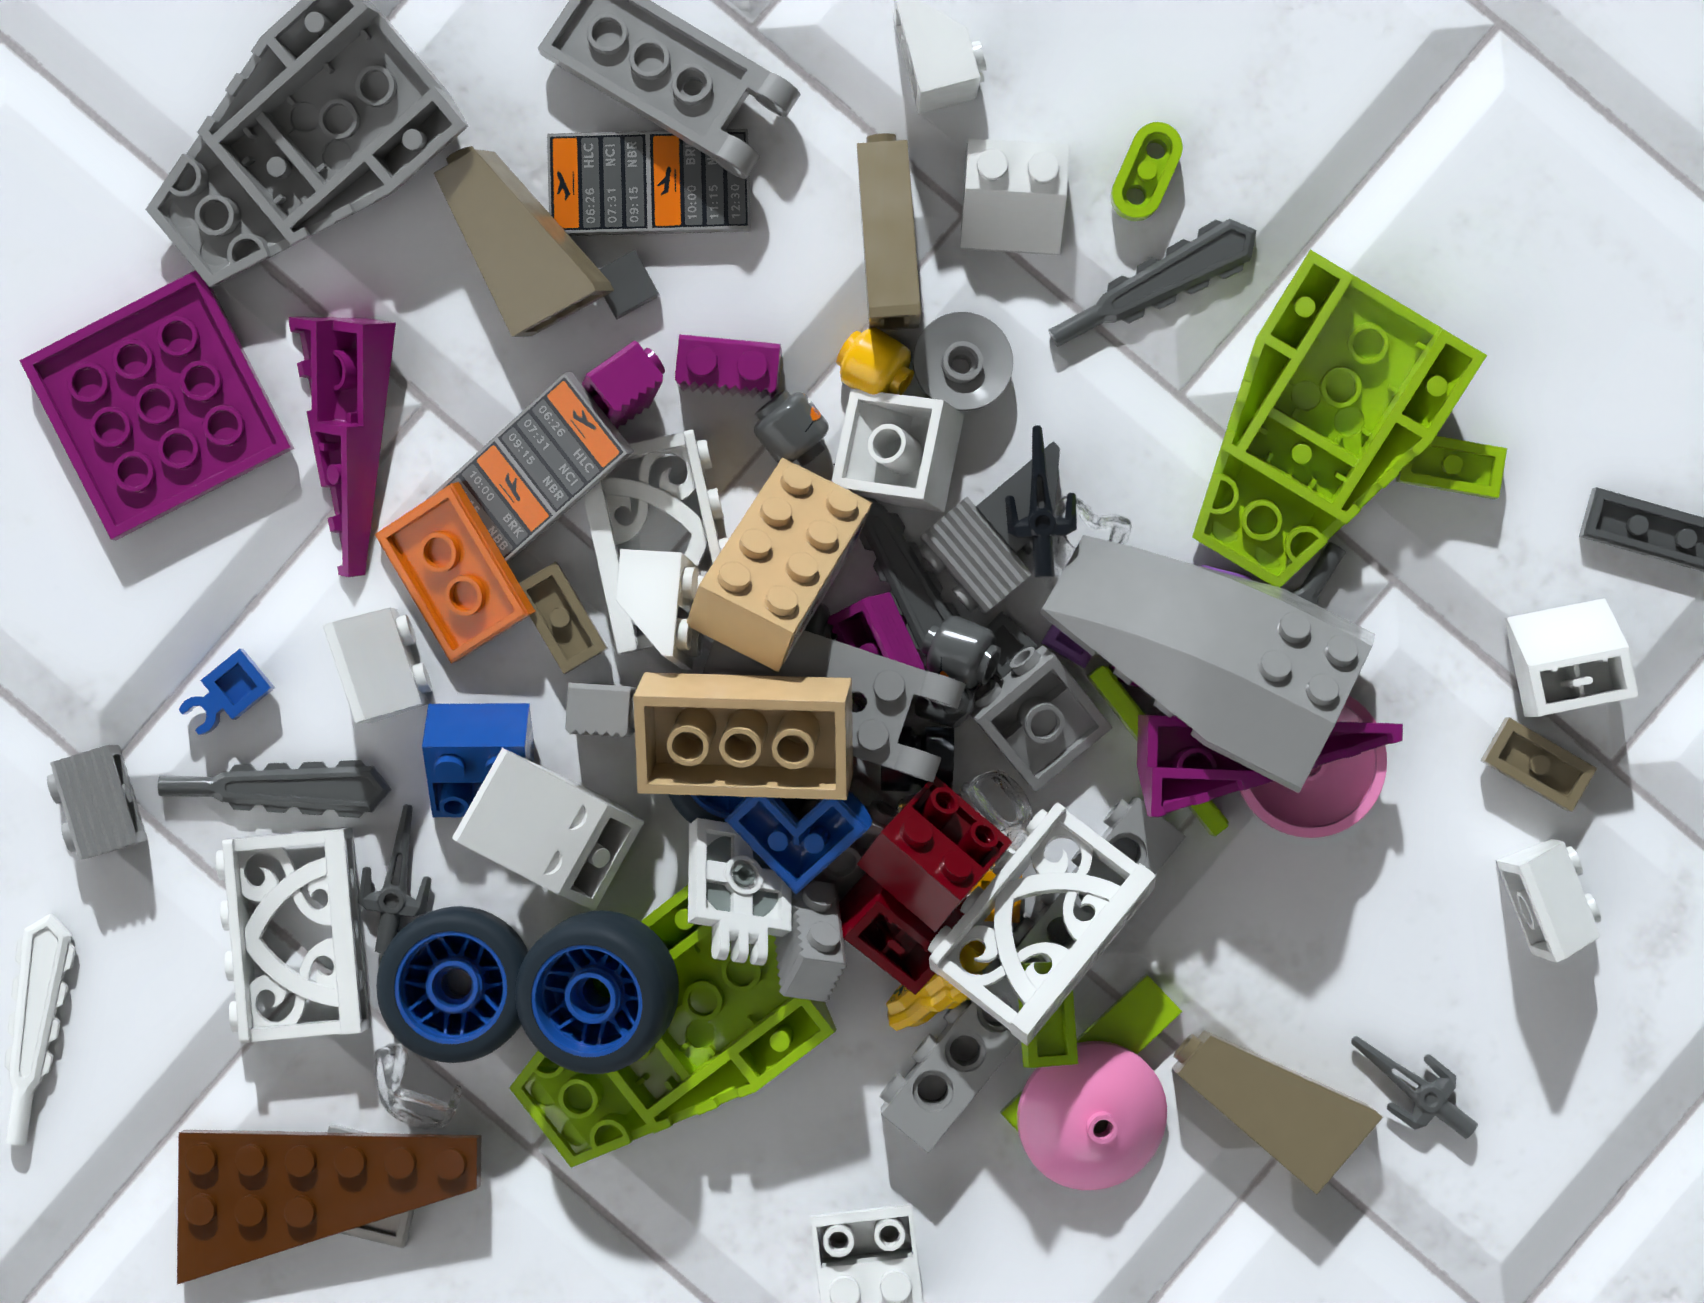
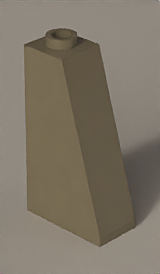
(888, 233)
(517, 245)
(1286, 1113)

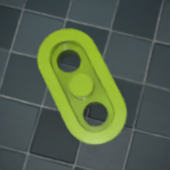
(1146, 173)

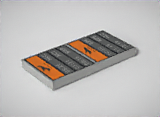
(642, 185)
(541, 465)

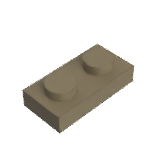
(562, 618)
(1538, 764)

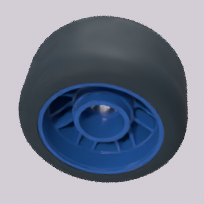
(416, 992)
(568, 1015)

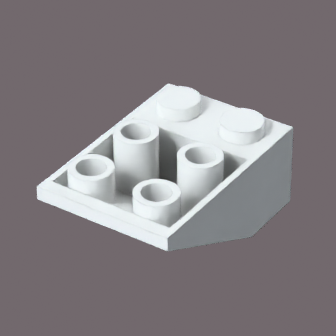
(548, 829)

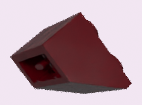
(934, 853)
(890, 932)

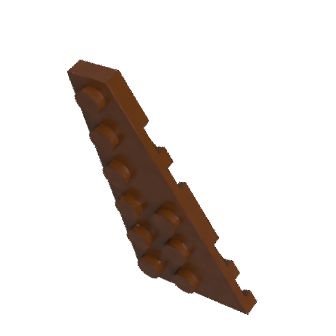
(283, 1189)

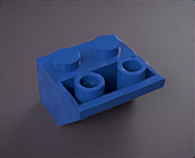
(463, 745)

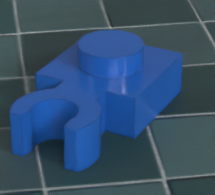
(232, 687)

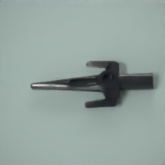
(1041, 522)

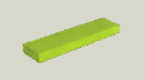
(1128, 711)
(1129, 1022)

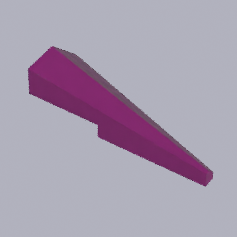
(349, 389)
(1183, 772)

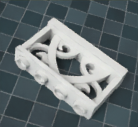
(614, 492)
(342, 988)
(1041, 992)

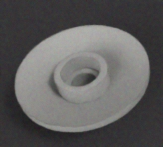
(967, 338)

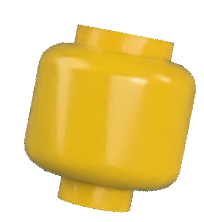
(875, 363)

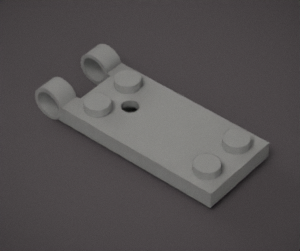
(648, 56)
(882, 681)

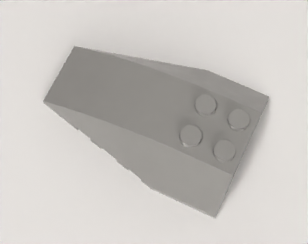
(305, 137)
(1223, 653)

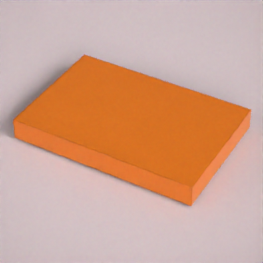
(455, 572)

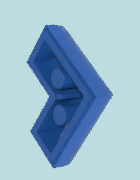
(796, 846)

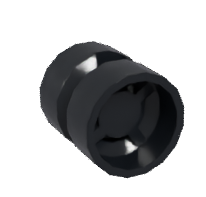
(933, 741)

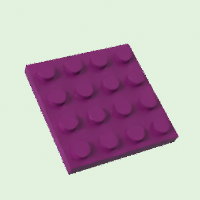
(156, 405)

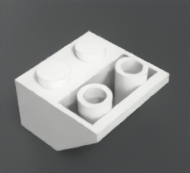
(658, 596)
(1570, 658)
(867, 1256)

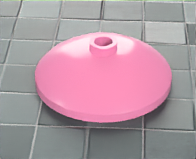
(1332, 795)
(1068, 1100)

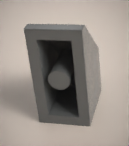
(1019, 487)

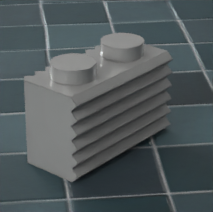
(973, 556)
(600, 710)
(96, 802)
(814, 950)

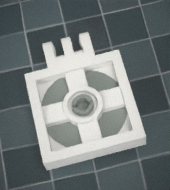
(734, 893)

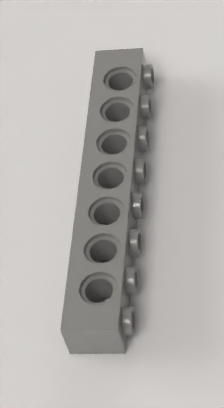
(928, 1120)

